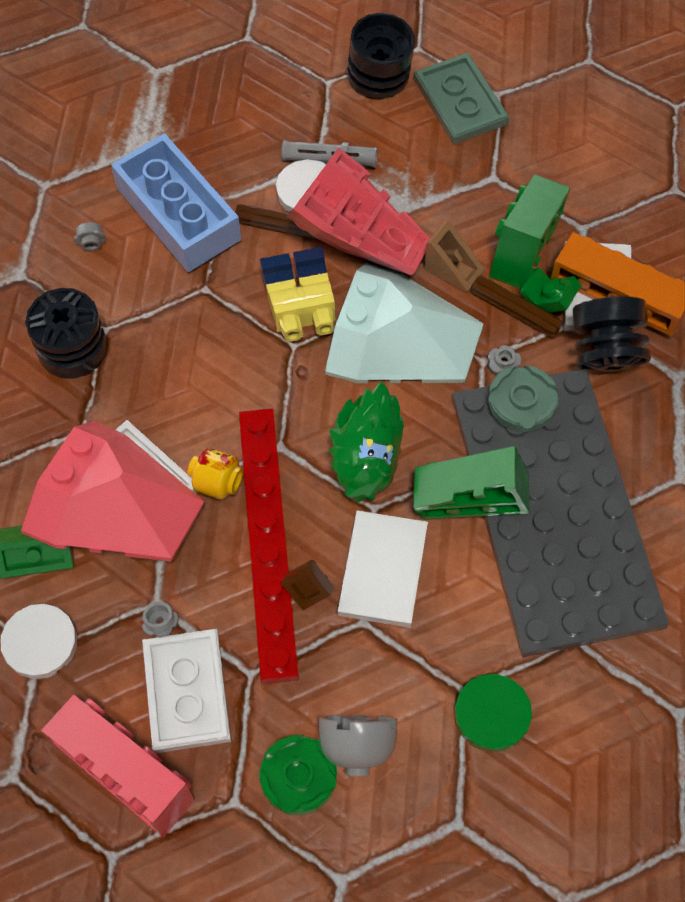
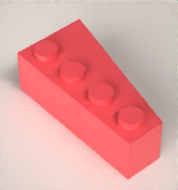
(120, 764)

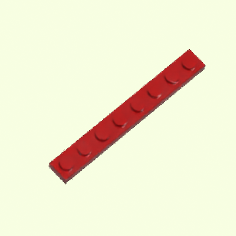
(267, 548)

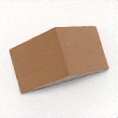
(451, 258)

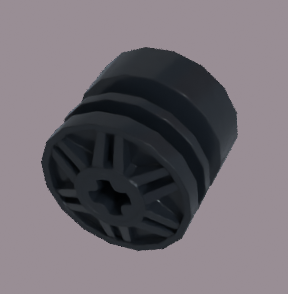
(380, 55)
(611, 329)
(66, 333)

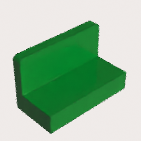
(26, 556)

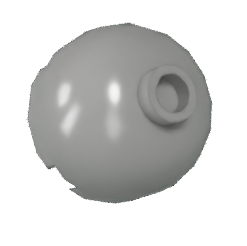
(357, 741)

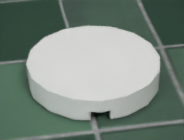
(295, 181)
(38, 641)

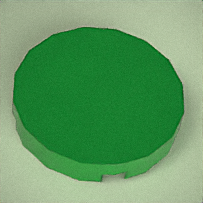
(493, 712)
(297, 775)

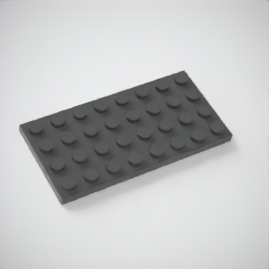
(577, 558)

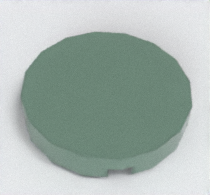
(523, 398)

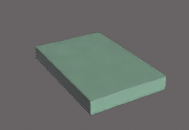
(461, 98)

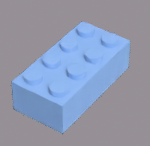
(176, 202)

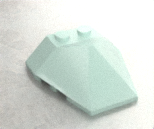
(400, 332)

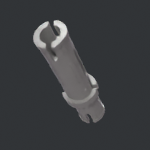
(292, 152)

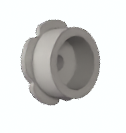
(89, 236)
(495, 356)
(156, 612)

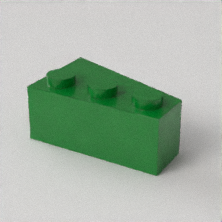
(527, 229)
(473, 486)

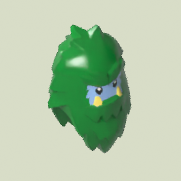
(367, 443)

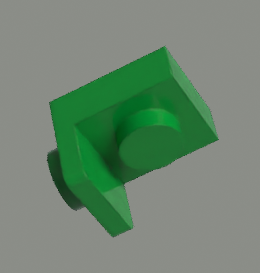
(550, 294)

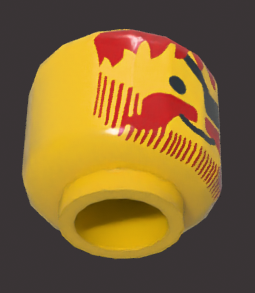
(215, 473)

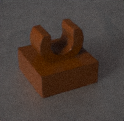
(307, 584)

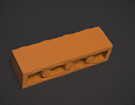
(613, 274)

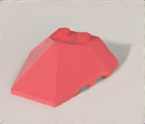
(357, 218)
(110, 498)

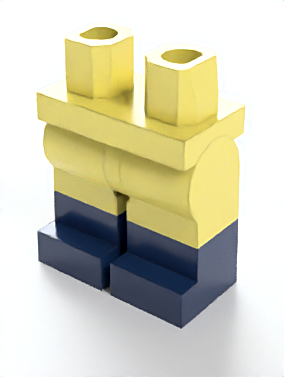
(302, 305)

